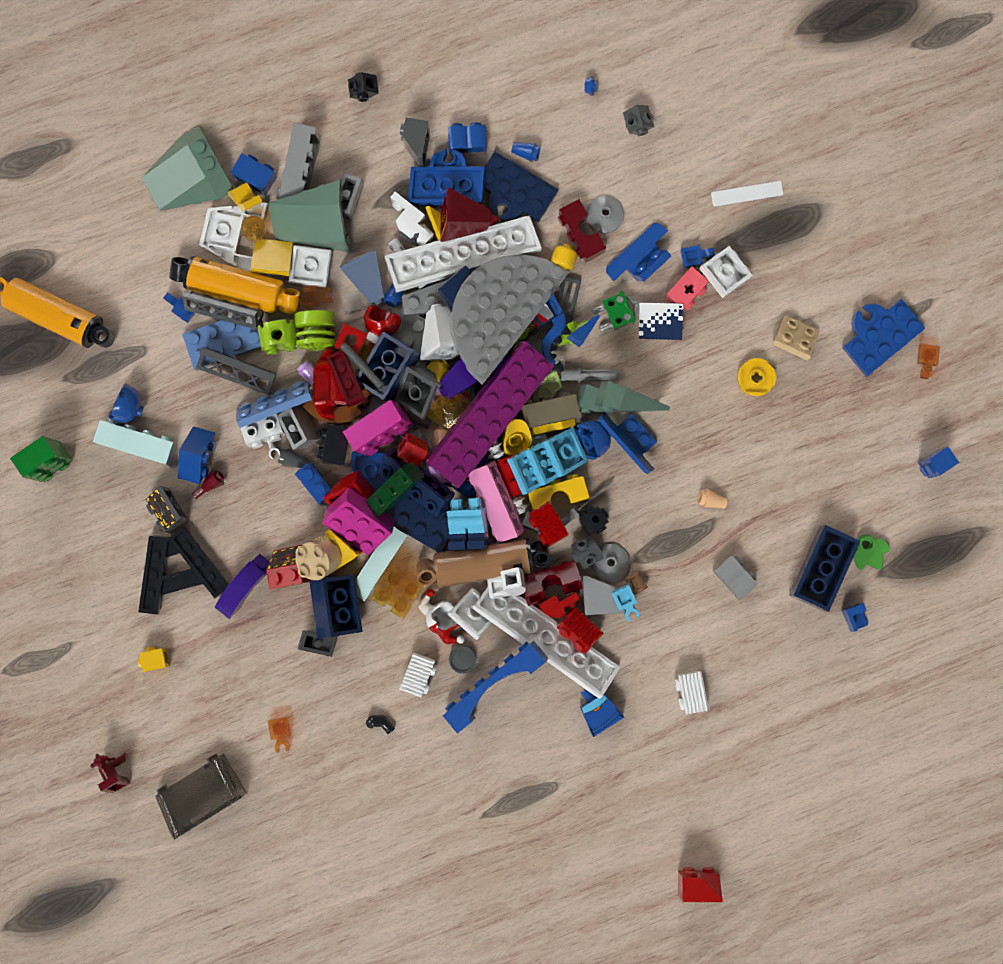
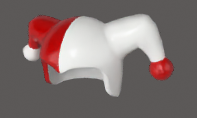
(438, 619)

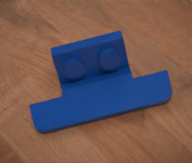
(641, 257)
(632, 438)

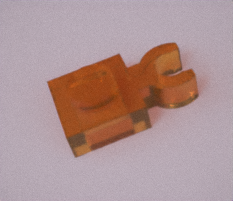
(312, 296)
(279, 730)

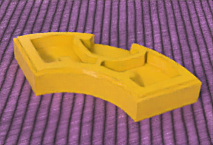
(552, 426)

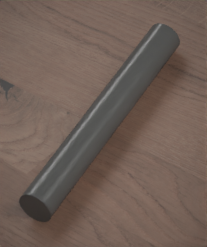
(362, 365)

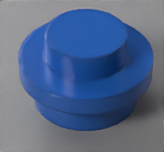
(591, 85)

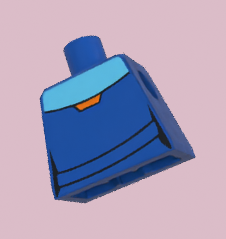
(599, 713)

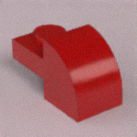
(555, 608)

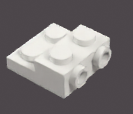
(726, 272)

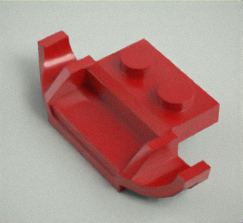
(325, 388)

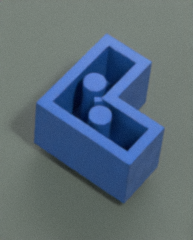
(195, 455)

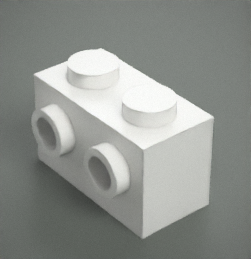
(263, 431)

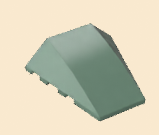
(312, 218)

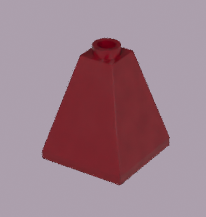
(462, 216)

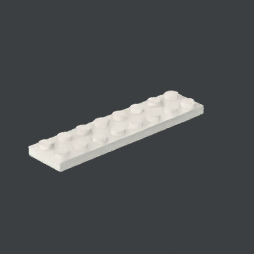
(443, 259)
(529, 623)

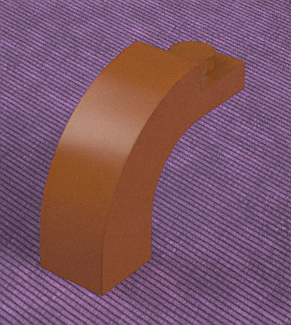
(342, 414)

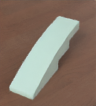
(378, 563)

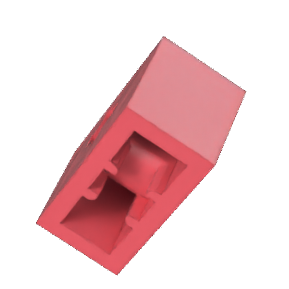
(693, 280)

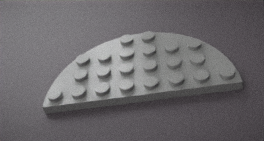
(498, 306)

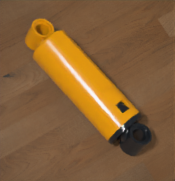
(234, 285)
(54, 313)

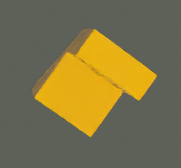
(244, 197)

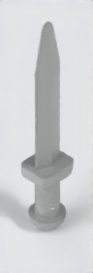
(573, 514)

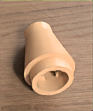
(711, 500)

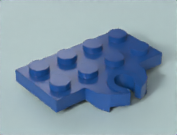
(430, 183)
(881, 335)

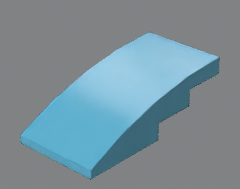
(547, 460)

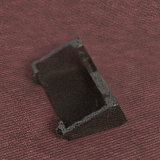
(199, 795)

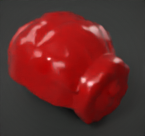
(380, 321)

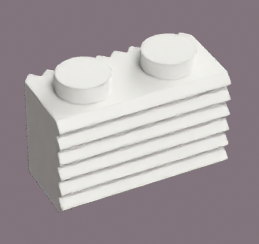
(418, 674)
(692, 692)

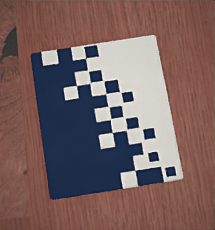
(660, 321)

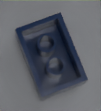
(389, 363)
(335, 606)

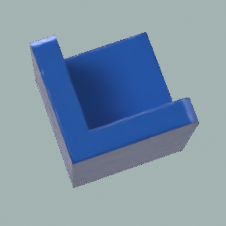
(855, 616)

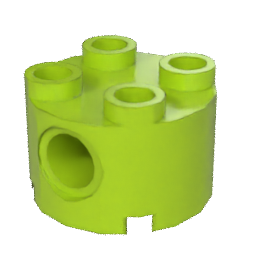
(272, 330)

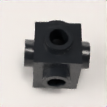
(363, 86)
(587, 523)

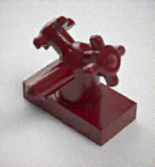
(111, 780)

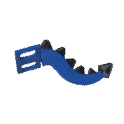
(554, 334)

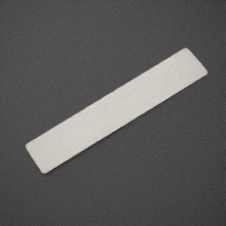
(747, 193)

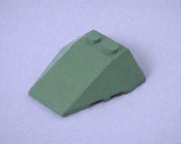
(187, 174)

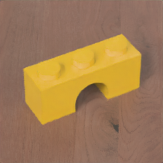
(574, 489)

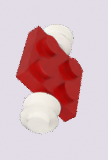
(507, 476)

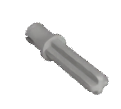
(589, 375)

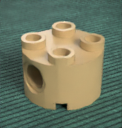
(317, 558)

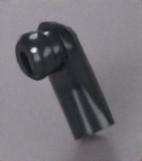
(379, 721)

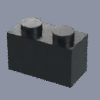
(333, 445)

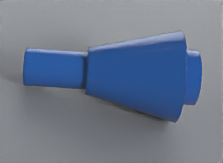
(465, 489)

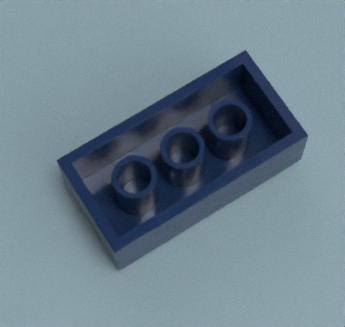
(824, 568)

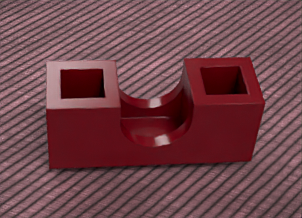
(587, 245)
(564, 575)

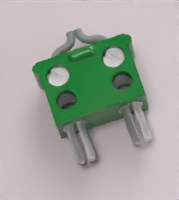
(620, 310)

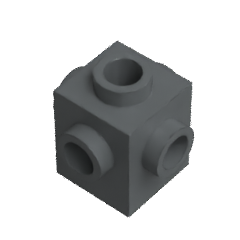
(638, 120)
(586, 552)

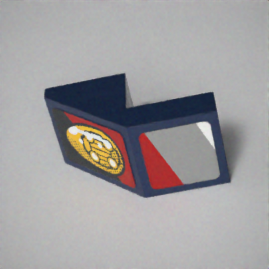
(543, 317)

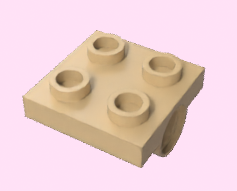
(796, 337)

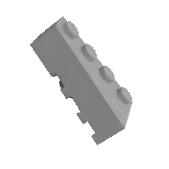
(299, 160)

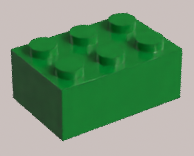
(41, 459)

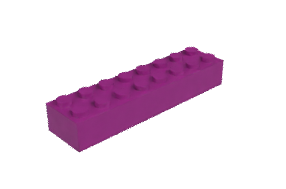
(489, 414)

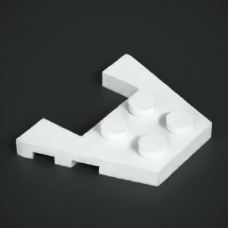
(223, 232)

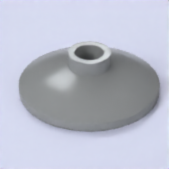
(605, 223)
(620, 567)

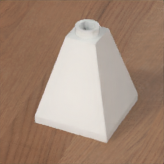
(437, 336)

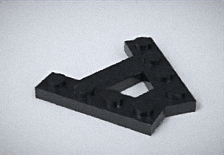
(155, 581)

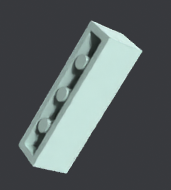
(134, 442)

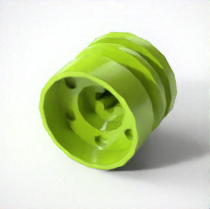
(315, 333)

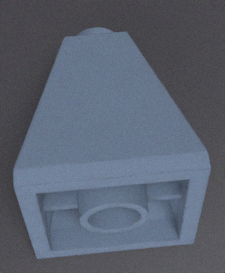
(366, 276)

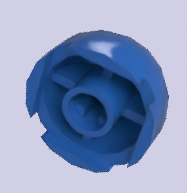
(126, 405)
(593, 438)

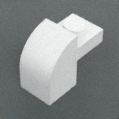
(509, 583)

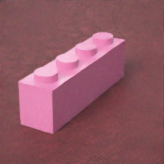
(498, 503)

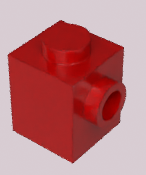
(413, 449)

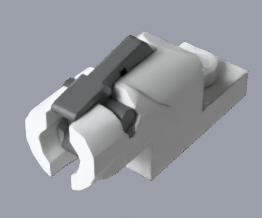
(411, 222)

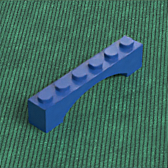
(528, 659)

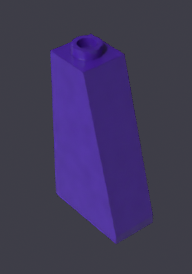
(458, 380)

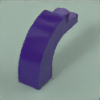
(241, 586)

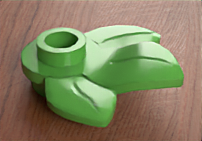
(872, 554)

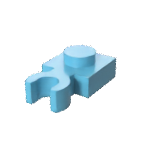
(625, 599)

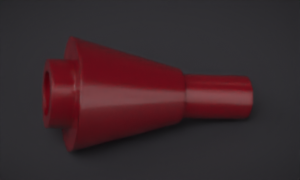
(212, 481)

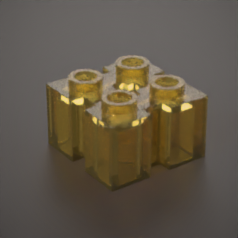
(385, 594)

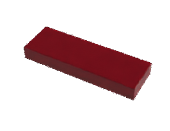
(345, 378)

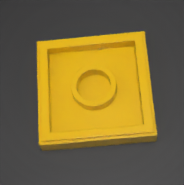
(272, 257)

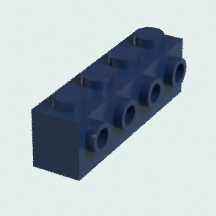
(428, 492)

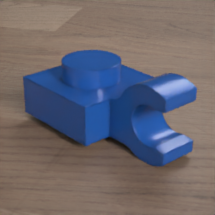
(693, 256)
(179, 309)

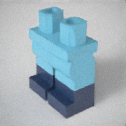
(467, 525)

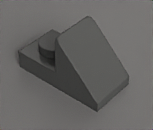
(310, 643)

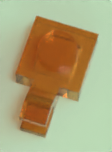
(928, 356)

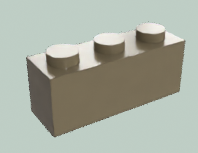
(550, 410)

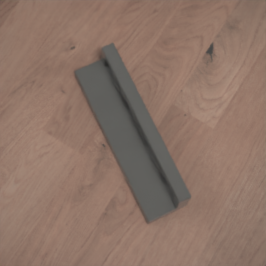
(222, 309)
(235, 363)

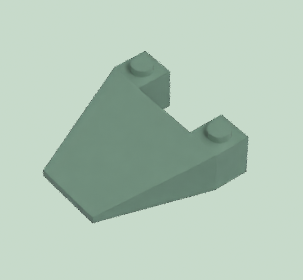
(615, 398)

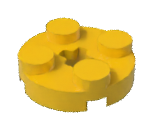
(747, 384)

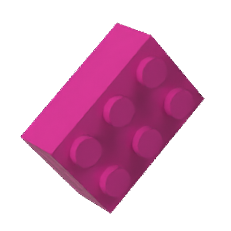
(378, 428)
(357, 522)

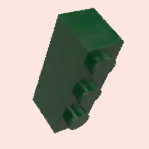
(395, 488)

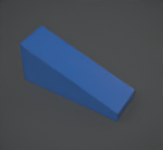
(579, 336)

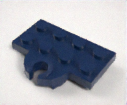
(516, 190)
(420, 523)

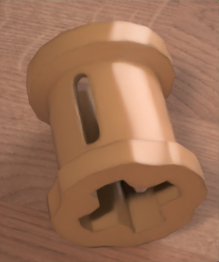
(635, 582)

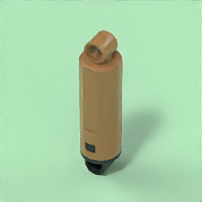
(482, 564)

